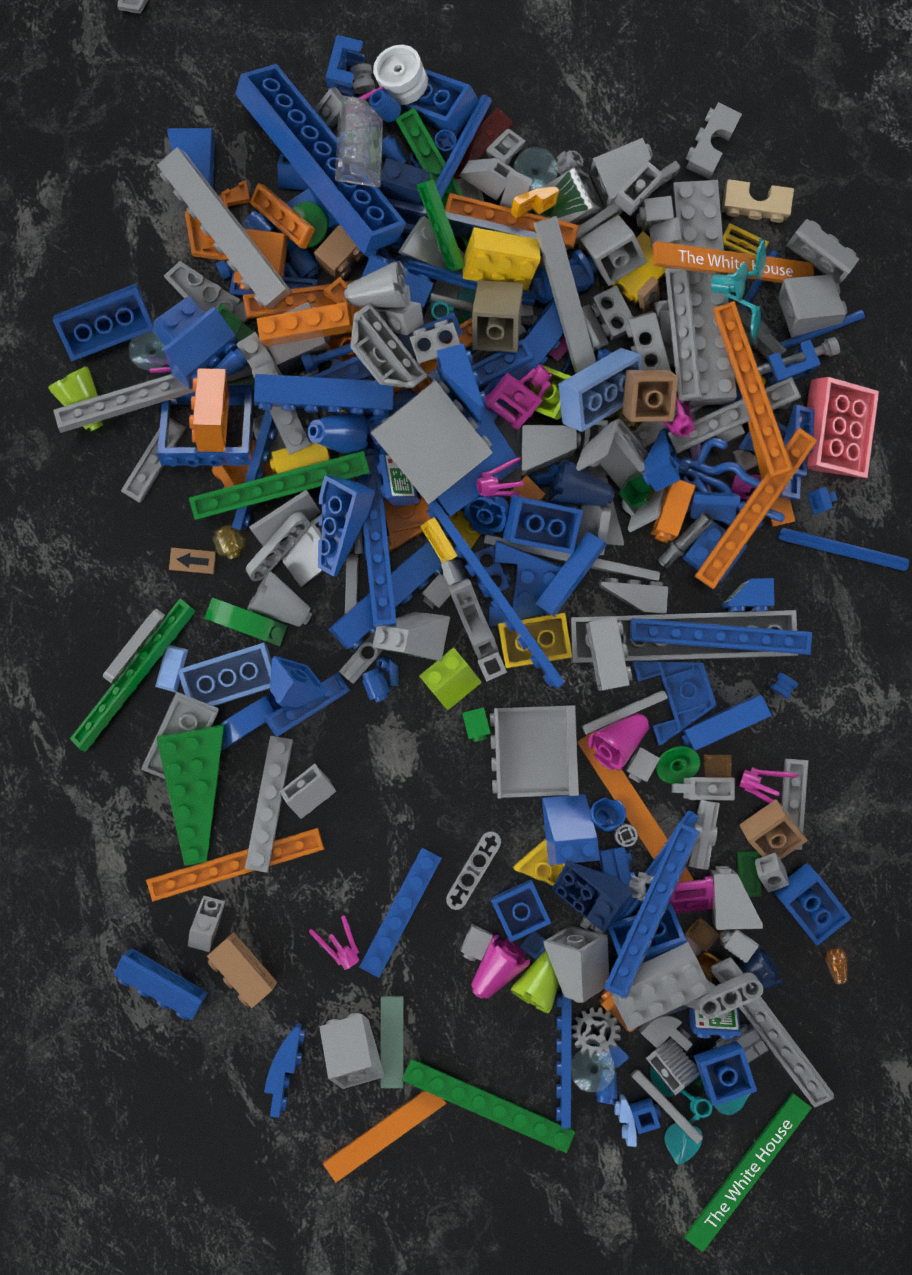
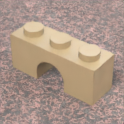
(739, 202)

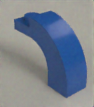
(248, 720)

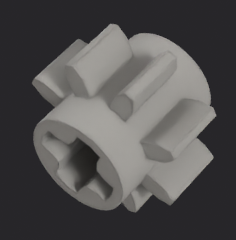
(569, 160)
(640, 885)

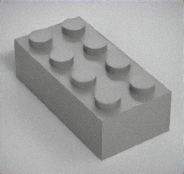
(663, 986)

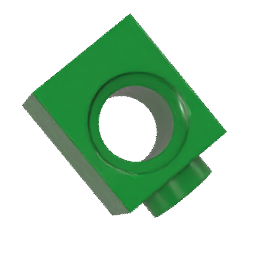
(476, 724)

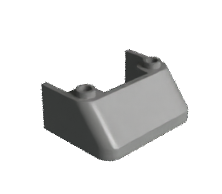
(620, 457)

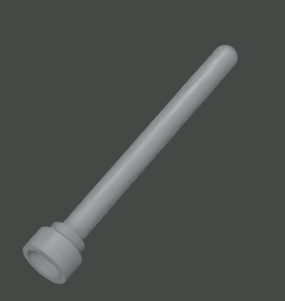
(828, 347)

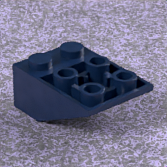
(592, 894)

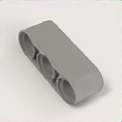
(740, 998)

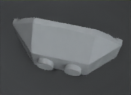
(383, 351)

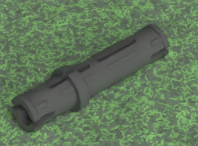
(685, 540)

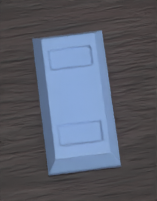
(168, 675)

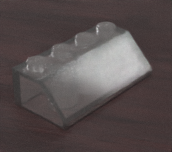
(358, 143)

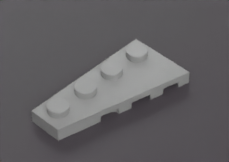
(203, 291)

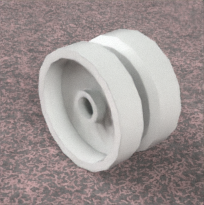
(401, 73)

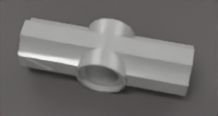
(357, 663)
(707, 826)

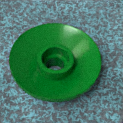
(316, 217)
(677, 764)

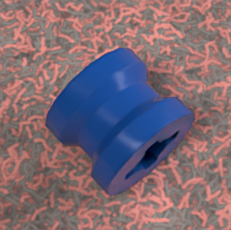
(784, 685)

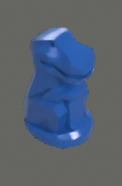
(582, 270)

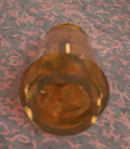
(838, 965)

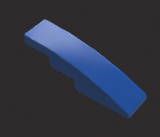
(803, 418)

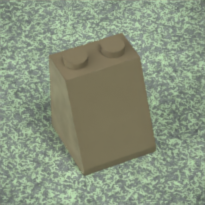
(497, 316)

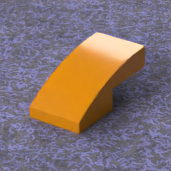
(537, 199)

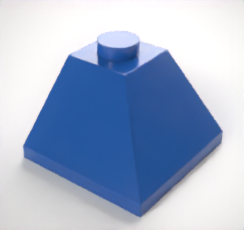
(294, 683)

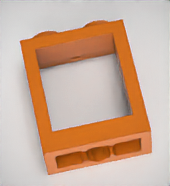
(673, 511)

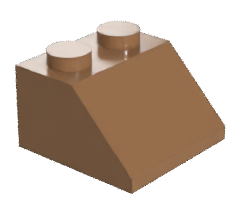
(773, 831)

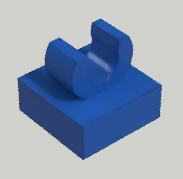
(821, 500)

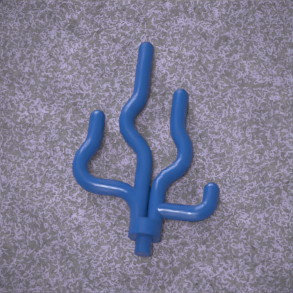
(687, 464)

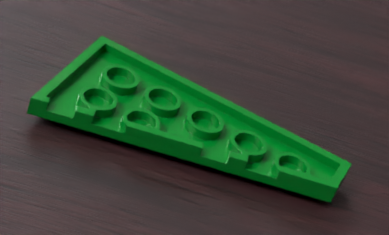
(191, 776)

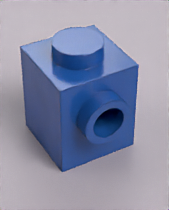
(646, 1115)

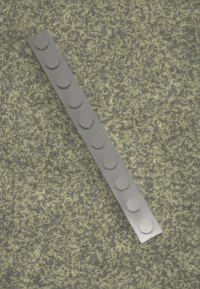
(128, 400)

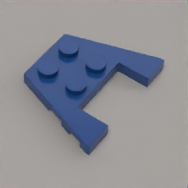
(531, 581)
(686, 690)

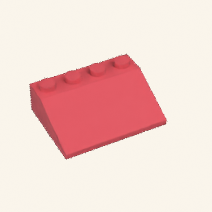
(842, 426)

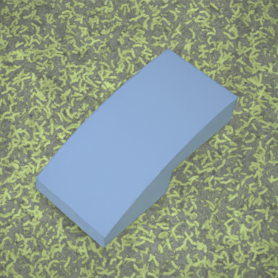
(625, 1115)

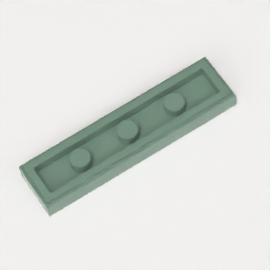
(392, 1041)

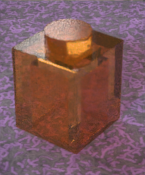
(702, 934)

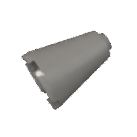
(380, 288)
(279, 602)

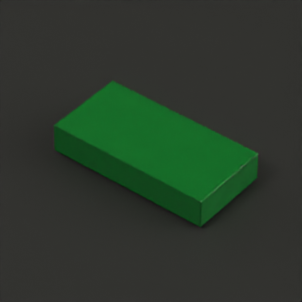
(748, 873)

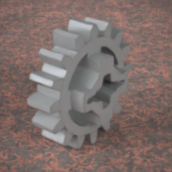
(589, 1038)

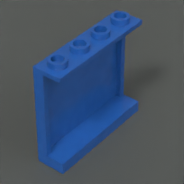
(466, 488)

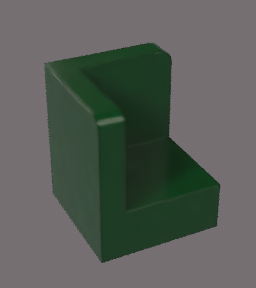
(636, 491)

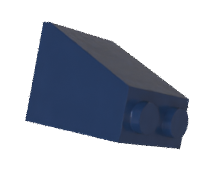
(401, 180)

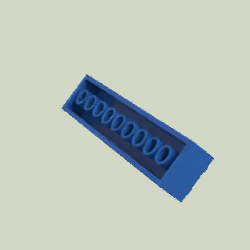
(312, 152)

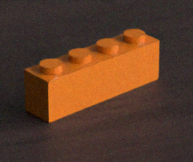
(305, 324)

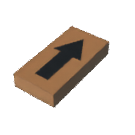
(648, 295)
(192, 560)

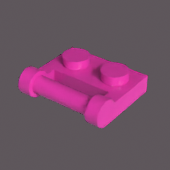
(517, 396)
(693, 900)

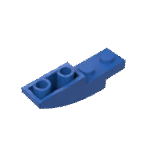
(284, 1062)

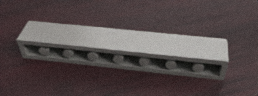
(224, 228)

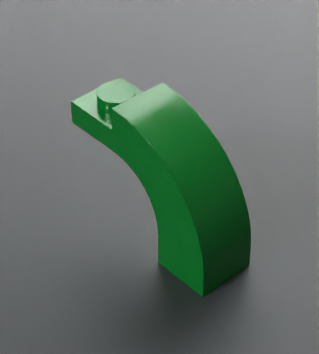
(245, 621)

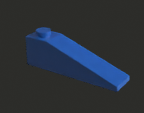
(343, 515)

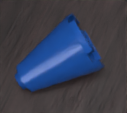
(340, 432)

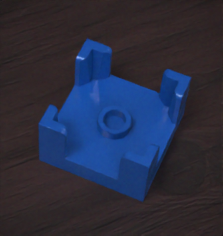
(340, 58)
(795, 370)

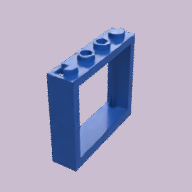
(189, 455)

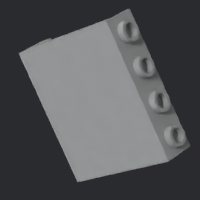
(432, 441)
(534, 751)

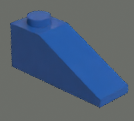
(661, 463)

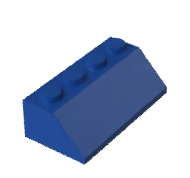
(103, 322)
(160, 983)

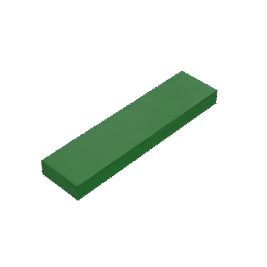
(440, 225)

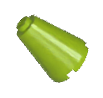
(74, 389)
(538, 984)

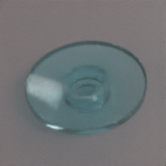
(537, 159)
(140, 348)
(582, 1074)

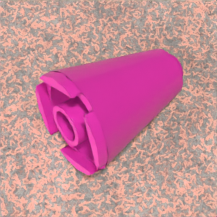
(618, 740)
(498, 967)

